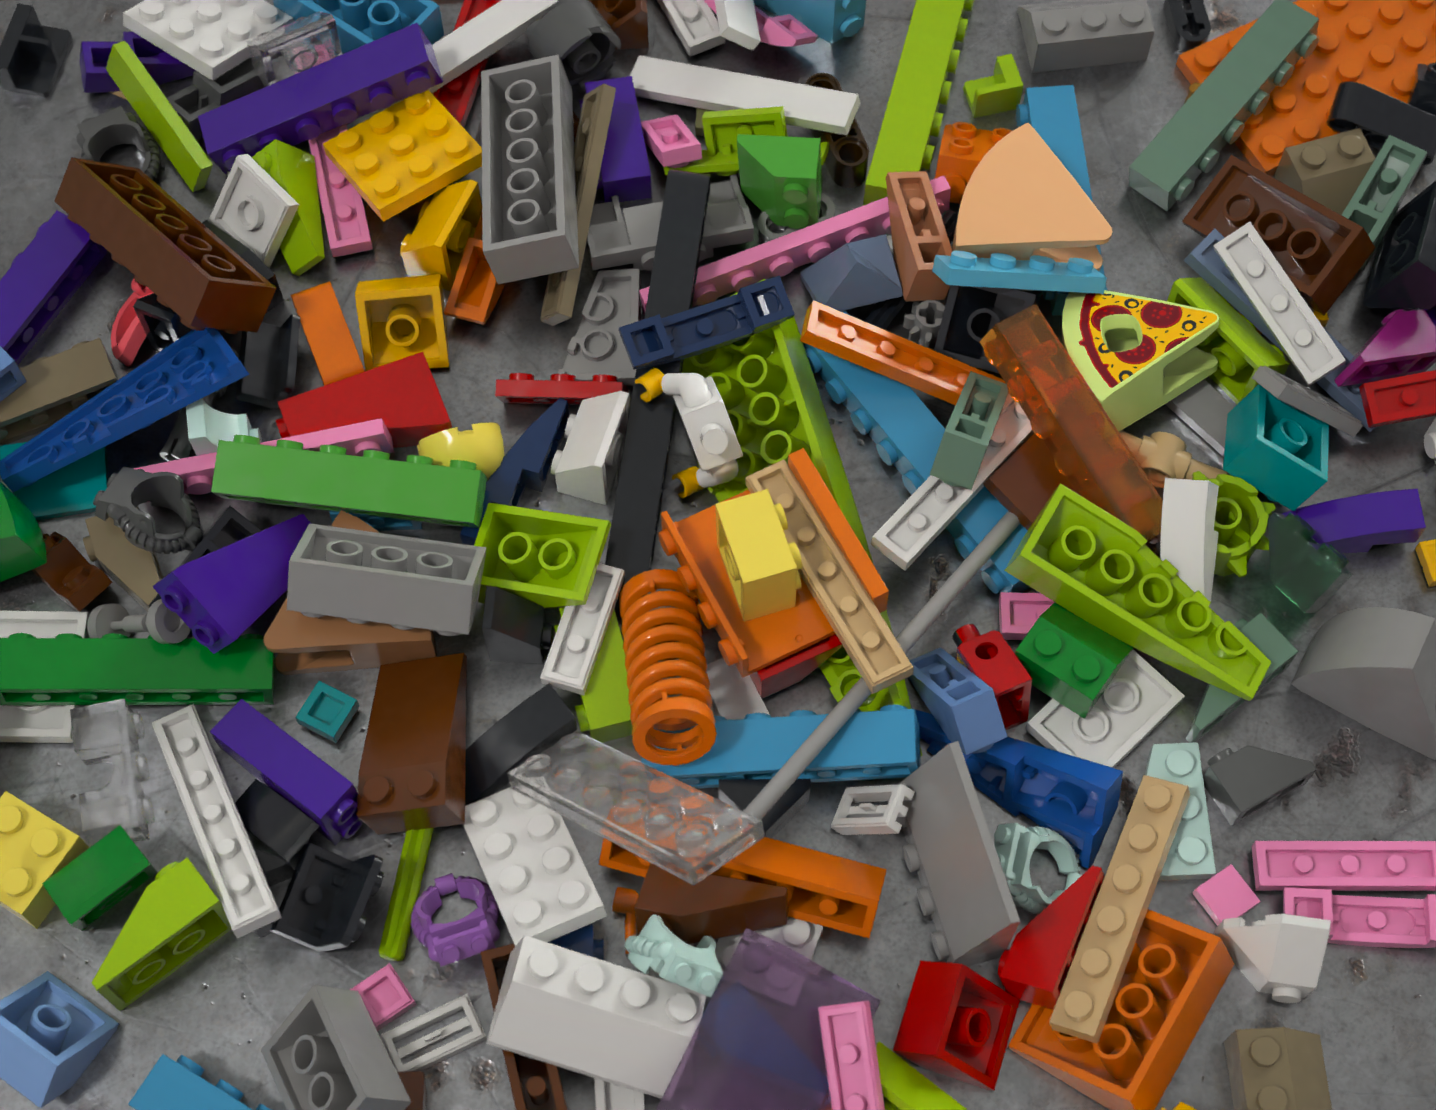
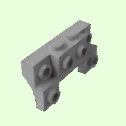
(633, 237)

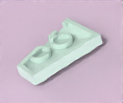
(1192, 847)

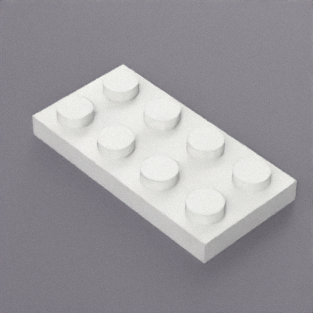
(531, 866)

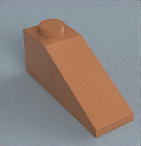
(916, 235)

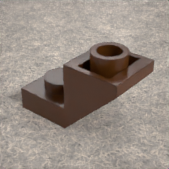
(70, 573)

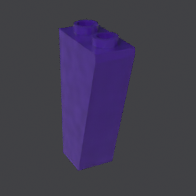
(233, 585)
(290, 770)

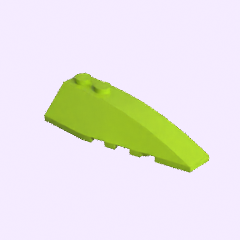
(1122, 587)

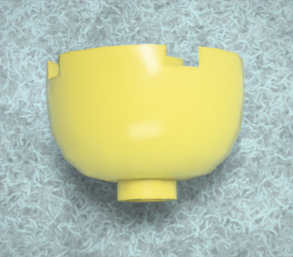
(479, 446)

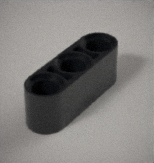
(1382, 116)

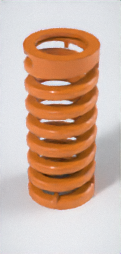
(647, 690)

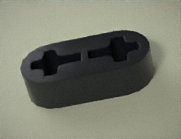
(1178, 19)

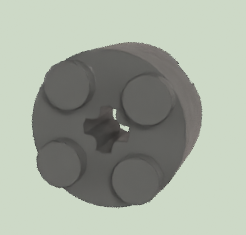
(579, 37)

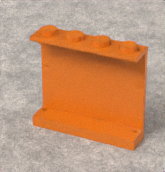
(777, 635)

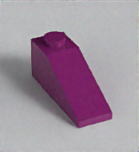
(1397, 349)

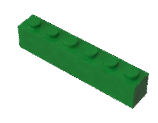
(136, 669)

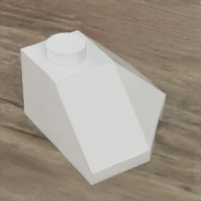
(1278, 953)

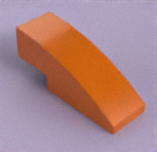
(474, 286)

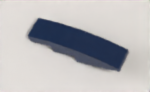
(525, 463)

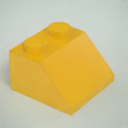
(443, 232)
(402, 319)

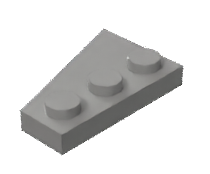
(598, 344)

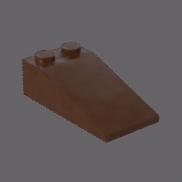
(1307, 239)
(415, 747)

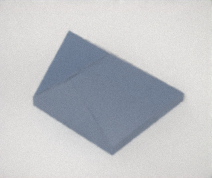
(854, 275)

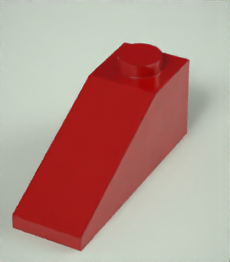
(1046, 946)

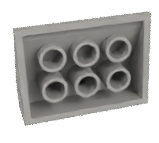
(956, 862)

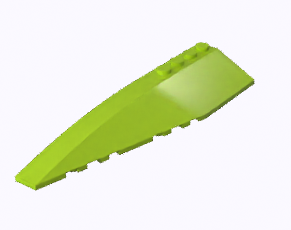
(773, 414)

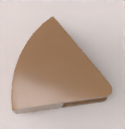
(339, 645)

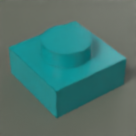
(327, 711)

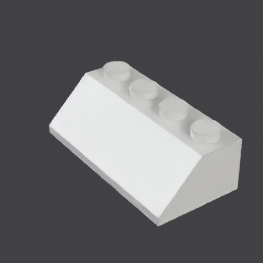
(594, 1017)

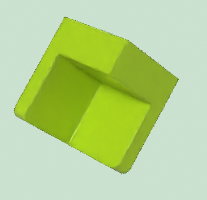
(998, 92)

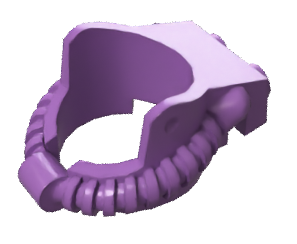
(459, 938)

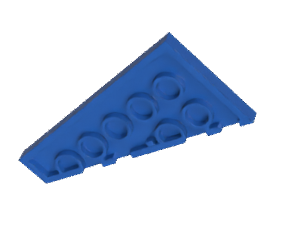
(163, 384)

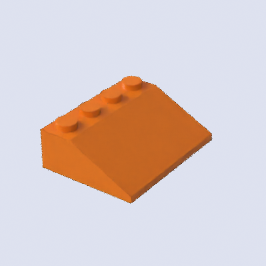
(1150, 1025)

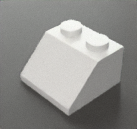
(593, 447)

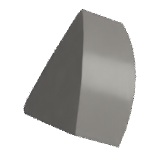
(1378, 672)

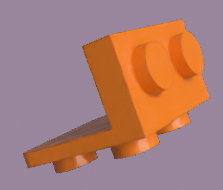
(961, 153)

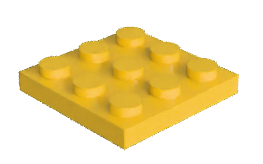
(404, 154)

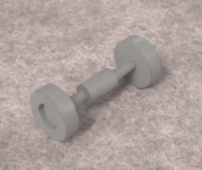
(160, 622)

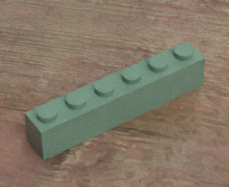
(1224, 103)

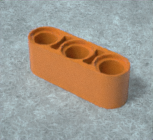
(327, 333)

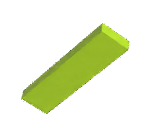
(159, 116)

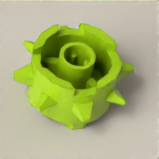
(1240, 523)

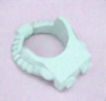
(1014, 849)
(673, 958)

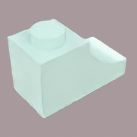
(209, 426)

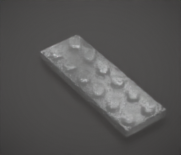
(637, 806)

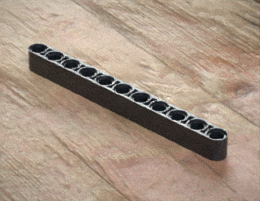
(652, 422)

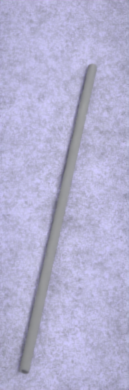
(860, 692)

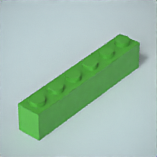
(348, 482)

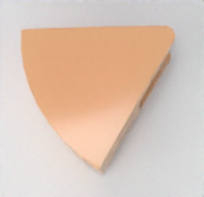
(1028, 205)

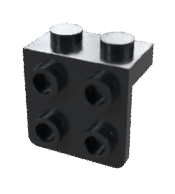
(328, 899)

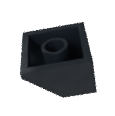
(972, 314)

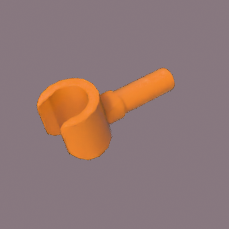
(624, 903)

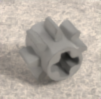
(924, 322)

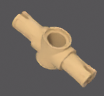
(1166, 457)

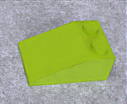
(540, 554)
(165, 930)

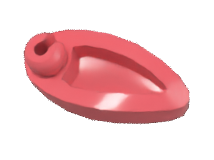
(127, 329)

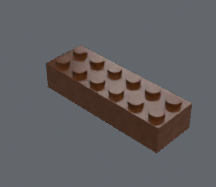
(164, 247)

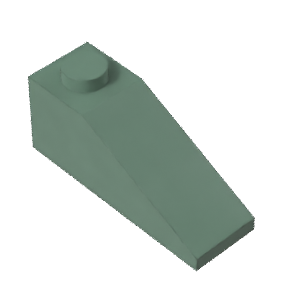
(1384, 189)
(969, 431)
(1219, 704)

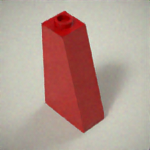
(397, 392)

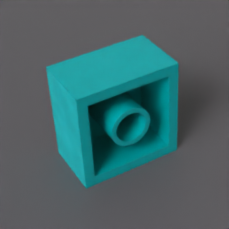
(1276, 448)

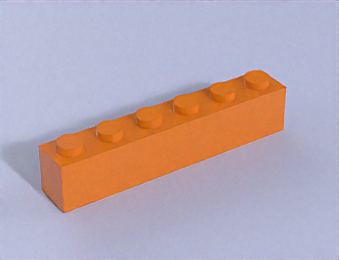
(818, 884)

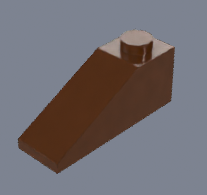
(711, 907)

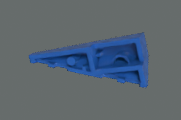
(1044, 785)

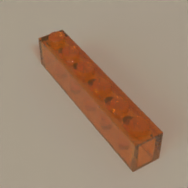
(1072, 420)

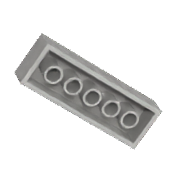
(528, 170)

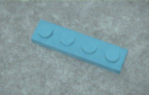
(1006, 272)

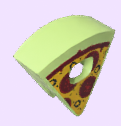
(1136, 350)

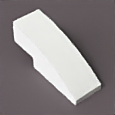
(1189, 531)

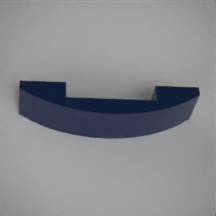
(708, 326)

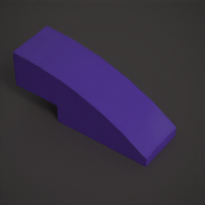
(158, 63)
(1366, 520)

